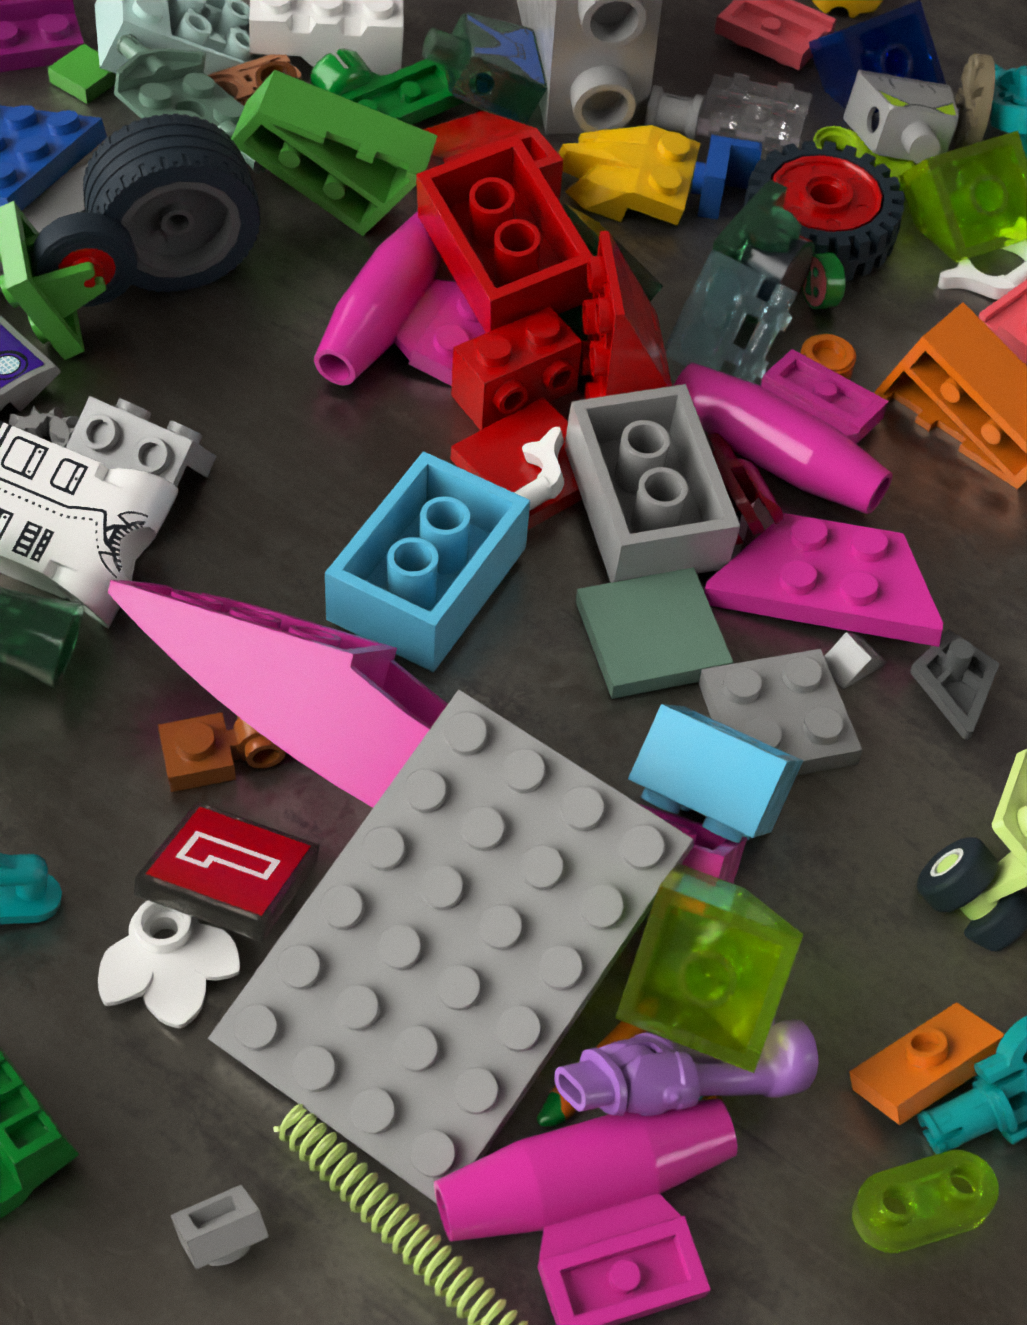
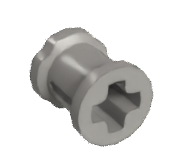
(674, 112)

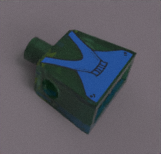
(490, 65)

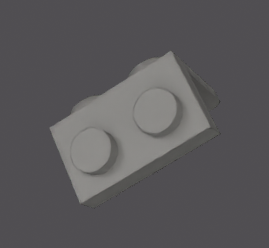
(127, 440)

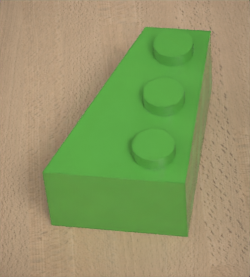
(333, 148)

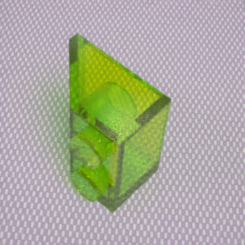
(971, 197)
(710, 968)

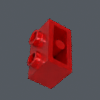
(515, 367)

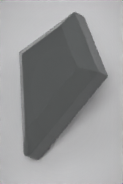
(956, 680)

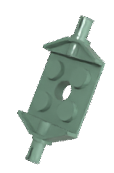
(174, 82)

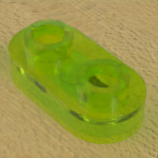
(930, 1199)

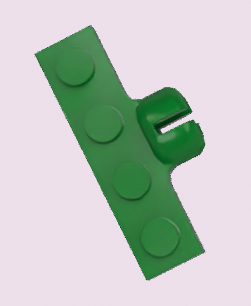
(406, 94)

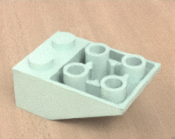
(196, 25)

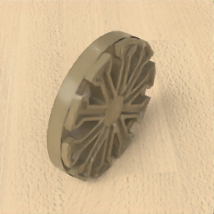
(974, 100)

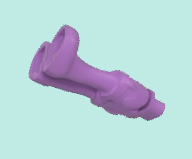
(660, 1075)

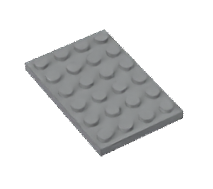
(452, 944)

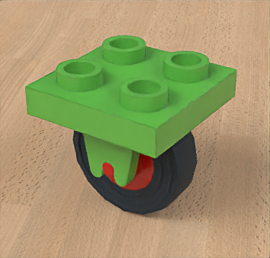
(67, 266)

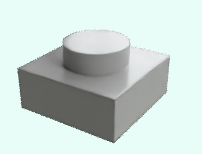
(220, 1228)

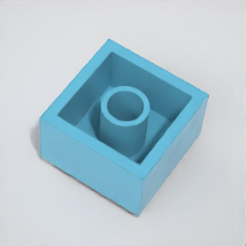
(714, 771)

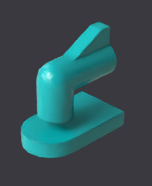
(27, 889)

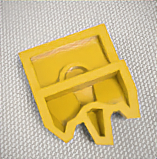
(633, 170)

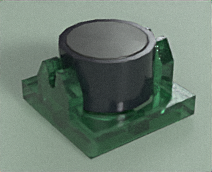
(768, 242)

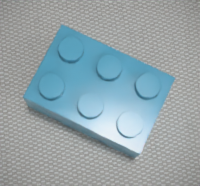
(427, 560)

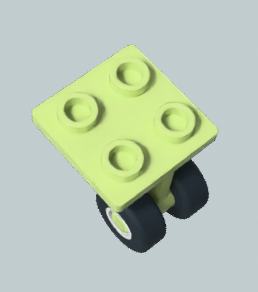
(972, 880)

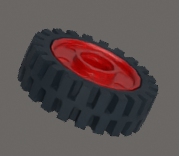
(837, 200)

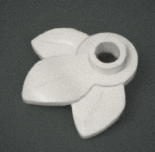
(169, 970)

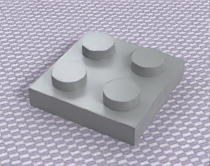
(785, 704)

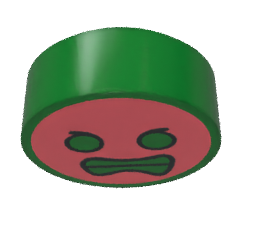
(824, 282)

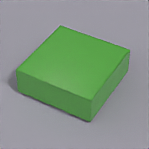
(81, 74)

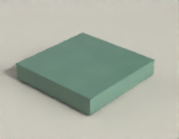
(651, 631)

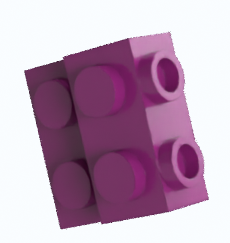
(36, 32)

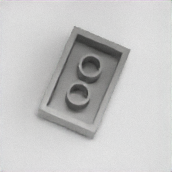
(650, 483)

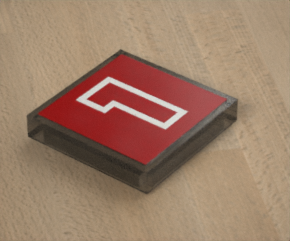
(227, 871)

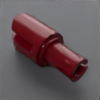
(744, 486)

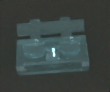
(716, 313)

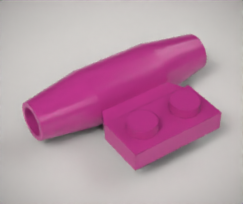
(398, 304)
(797, 426)
(595, 1193)

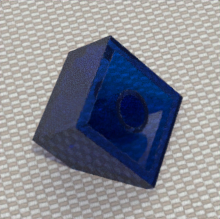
(886, 44)

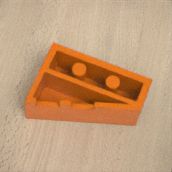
(970, 389)

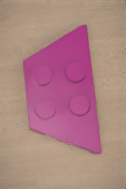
(831, 579)

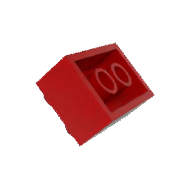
(503, 234)

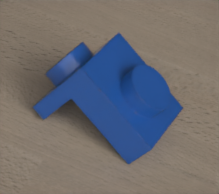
(727, 164)

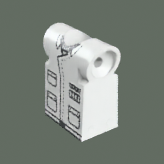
(73, 520)

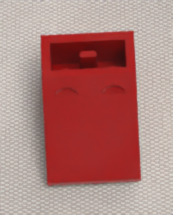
(484, 129)
(622, 329)

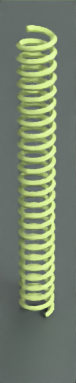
(366, 1184)

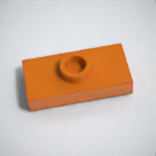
(925, 1063)

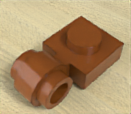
(203, 751)

